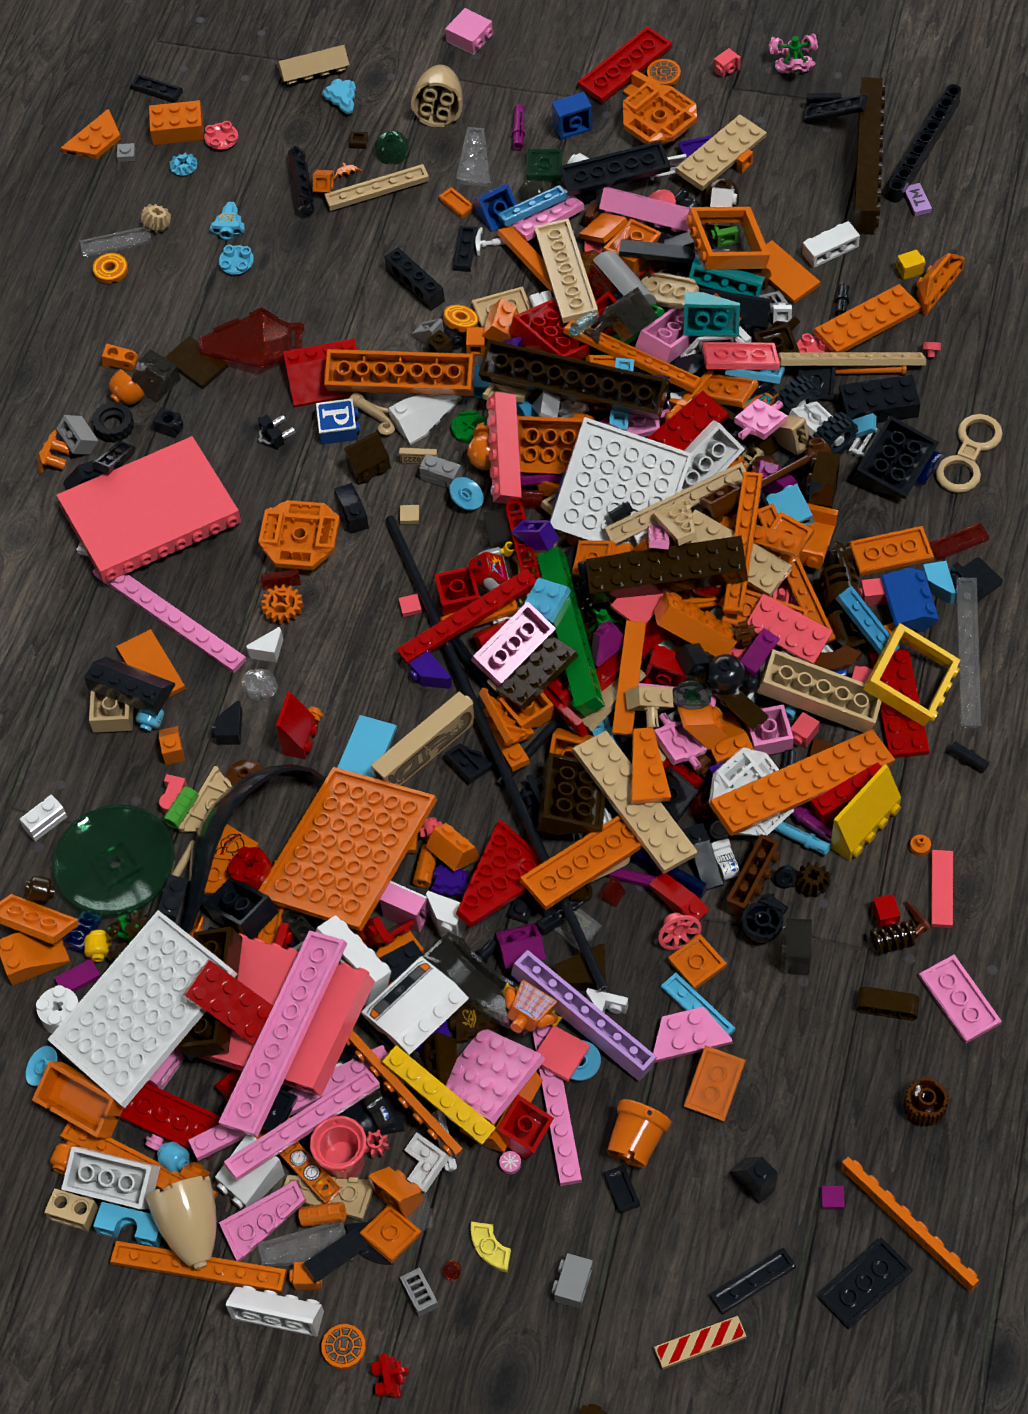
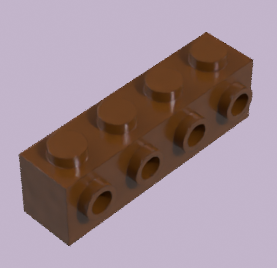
(753, 875)

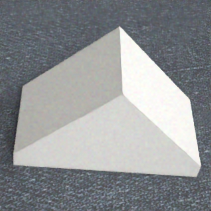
(266, 647)

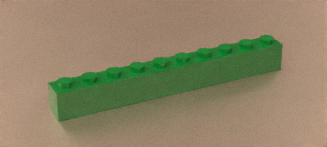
(571, 631)

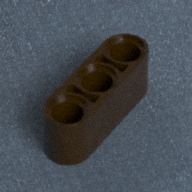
(887, 1003)

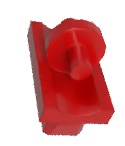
(393, 1376)

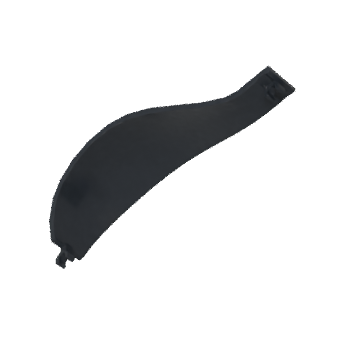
(213, 827)

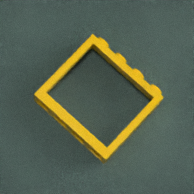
(896, 699)

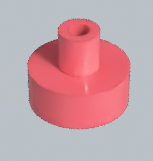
(931, 347)

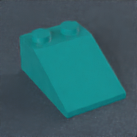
(710, 315)

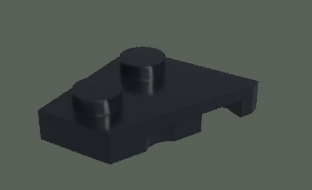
(469, 762)

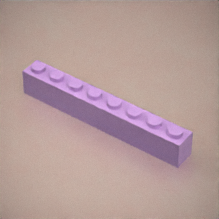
(586, 1016)

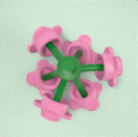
(791, 51)

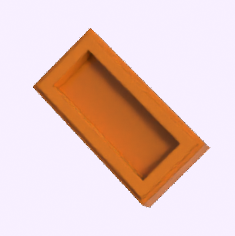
(456, 203)

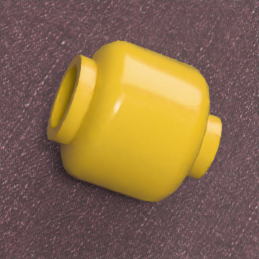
(97, 945)

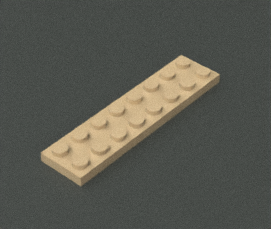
(565, 270)
(647, 821)

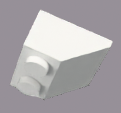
(444, 914)

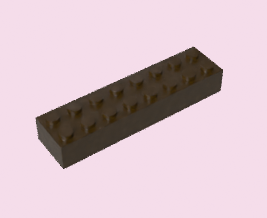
(667, 570)

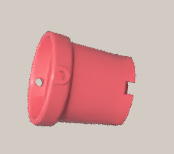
(339, 1146)

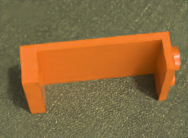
(824, 526)

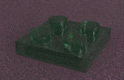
(544, 164)

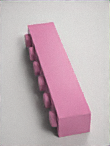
(645, 209)

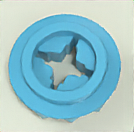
(183, 169)

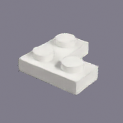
(430, 1160)

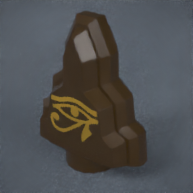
(469, 1023)

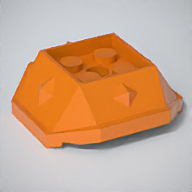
(658, 113)
(295, 519)

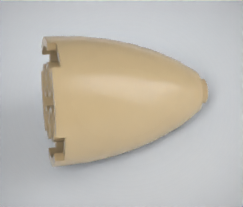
(442, 85)
(186, 1219)

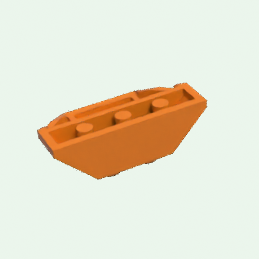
(938, 280)

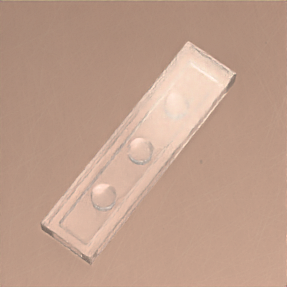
(115, 241)

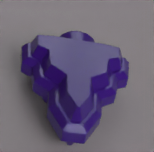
(450, 881)

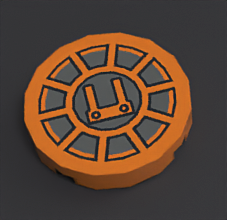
(664, 72)
(343, 1346)

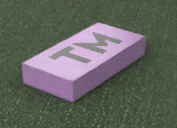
(917, 200)

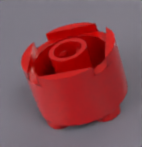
(250, 866)

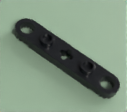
(301, 181)

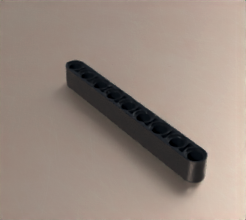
(924, 142)

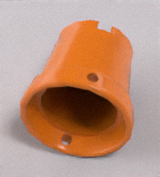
(636, 1133)

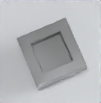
(126, 152)

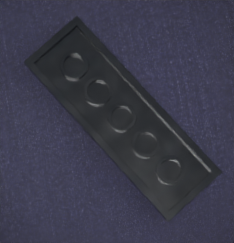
(614, 168)

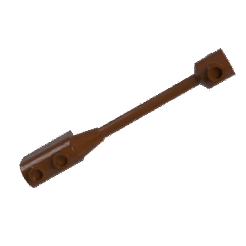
(726, 498)

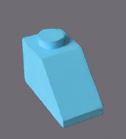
(940, 580)

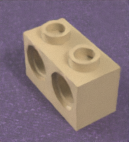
(69, 1214)

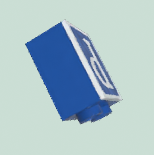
(337, 421)

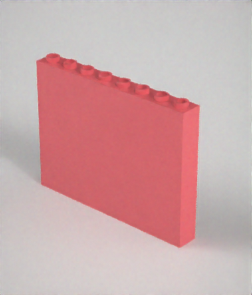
(148, 509)
(264, 971)

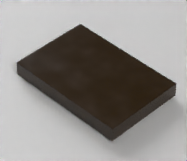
(196, 366)

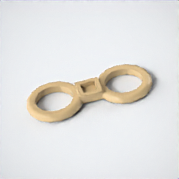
(969, 453)

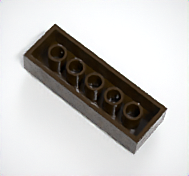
(208, 1034)

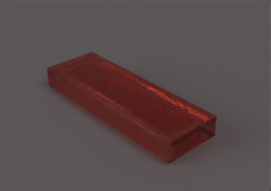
(959, 541)

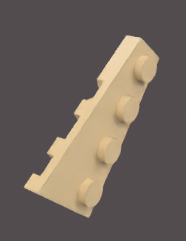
(355, 1194)

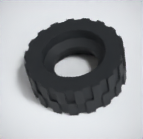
(113, 434)

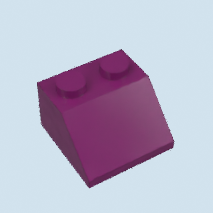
(517, 941)

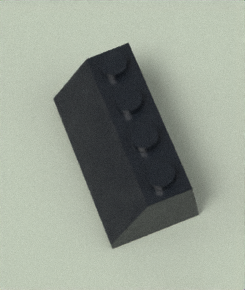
(753, 310)
(128, 685)

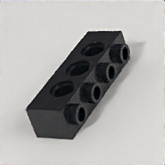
(414, 278)

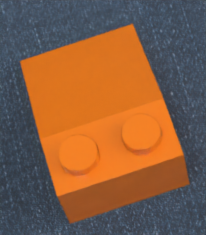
(633, 231)
(736, 739)
(30, 956)

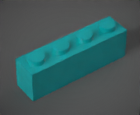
(727, 279)

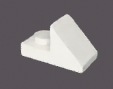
(603, 1001)

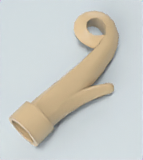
(387, 426)

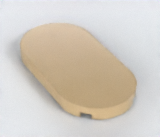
(669, 289)

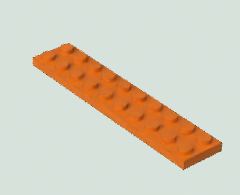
(798, 782)

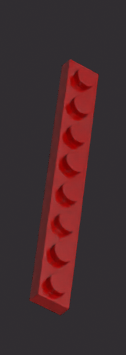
(467, 616)

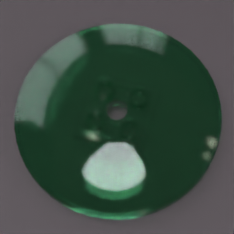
(107, 835)

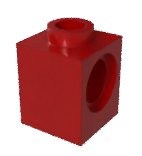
(886, 910)

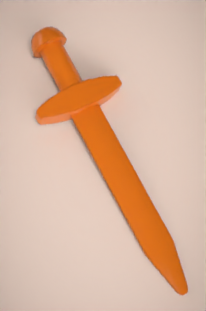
(677, 404)

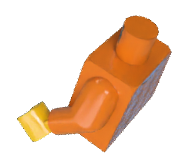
(529, 1007)

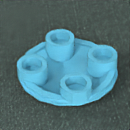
(236, 259)

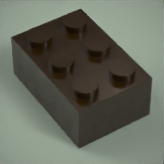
(823, 479)

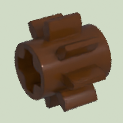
(744, 633)

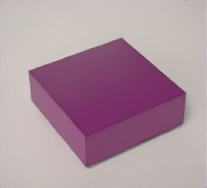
(833, 1197)

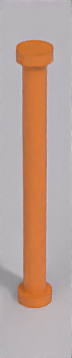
(871, 369)

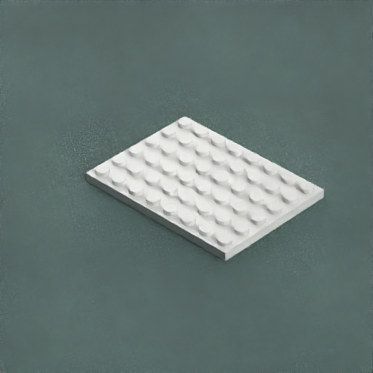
(136, 1010)

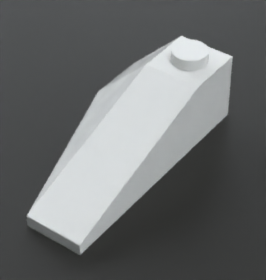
(419, 413)

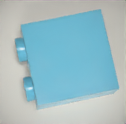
(792, 504)

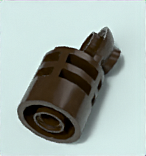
(838, 577)

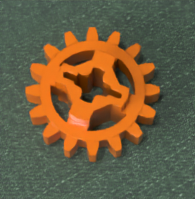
(282, 604)

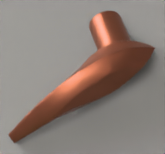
(923, 923)

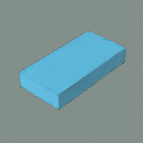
(865, 424)

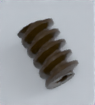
(893, 936)

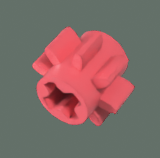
(428, 827)
(376, 1150)

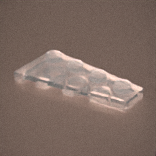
(300, 1245)

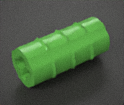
(180, 807)

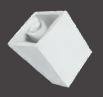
(253, 1185)

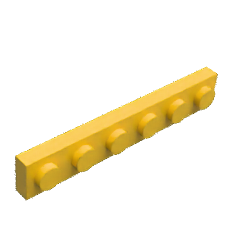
(439, 1095)

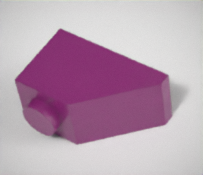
(606, 642)
(759, 651)

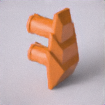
(45, 457)

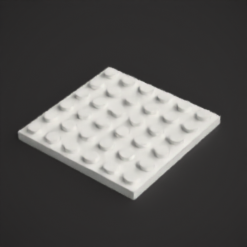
(612, 469)

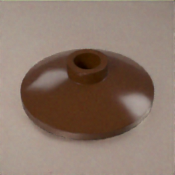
(236, 770)

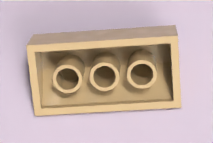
(313, 63)

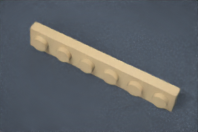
(376, 187)

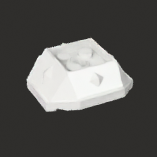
(740, 770)

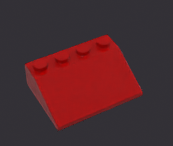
(543, 331)
(307, 373)

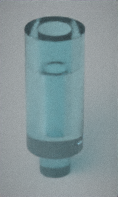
(583, 323)

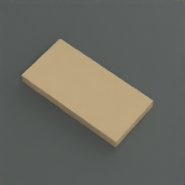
(609, 695)

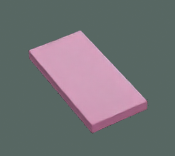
(960, 999)

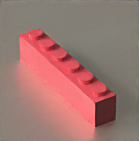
(504, 447)

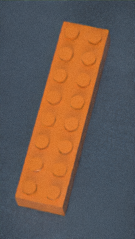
(400, 372)

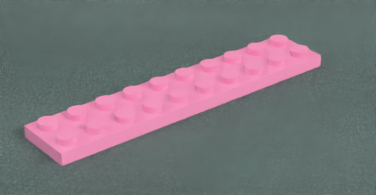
(283, 1033)

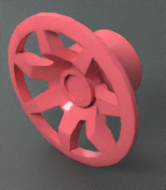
(678, 928)

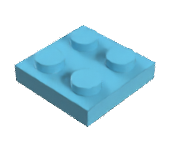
(548, 598)

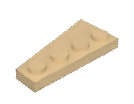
(677, 521)

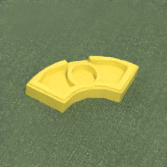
(488, 1247)

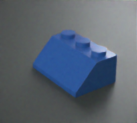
(910, 599)

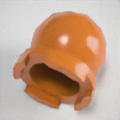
(479, 448)

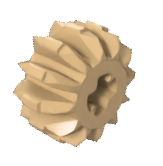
(155, 218)

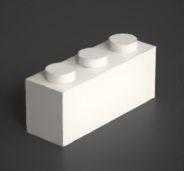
(830, 244)

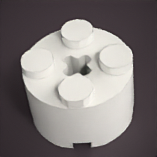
(55, 1006)

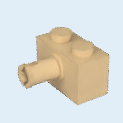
(651, 700)

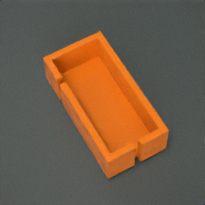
(694, 624)
(81, 1099)

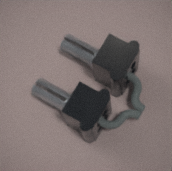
(271, 431)

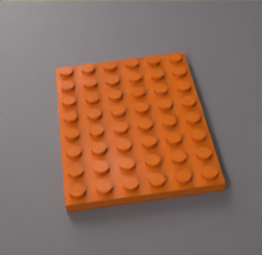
(347, 847)

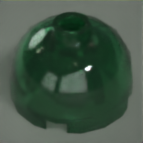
(391, 147)

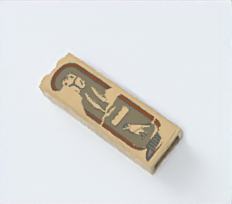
(425, 741)

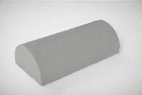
(621, 274)

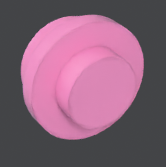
(154, 1142)

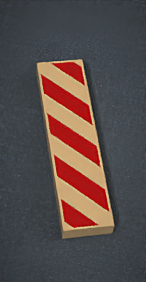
(700, 1342)

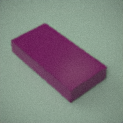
(79, 976)

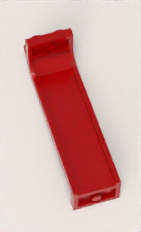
(610, 669)

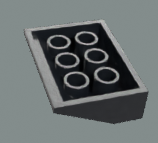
(895, 459)

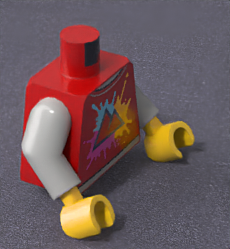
(490, 566)

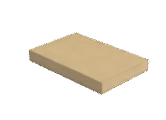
(514, 296)

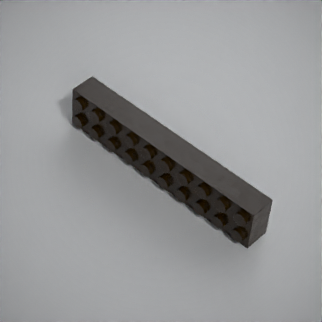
(868, 157)
(574, 379)

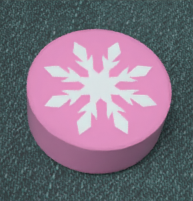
(510, 1162)

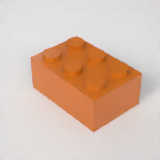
(176, 122)

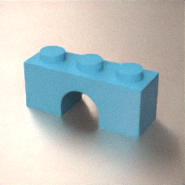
(113, 1218)

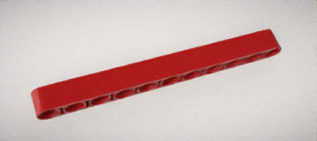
(523, 550)

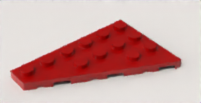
(497, 875)

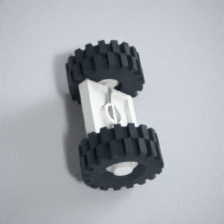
(801, 400)

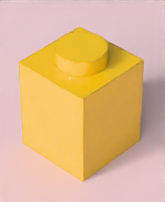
(910, 264)

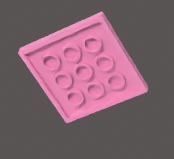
(492, 1073)

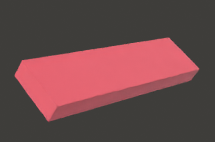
(942, 889)

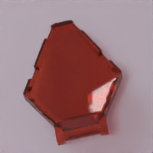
(252, 340)

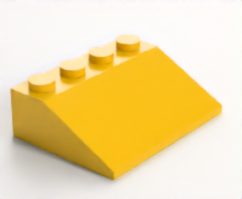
(865, 815)

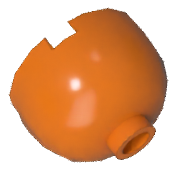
(124, 389)

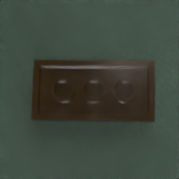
(537, 672)

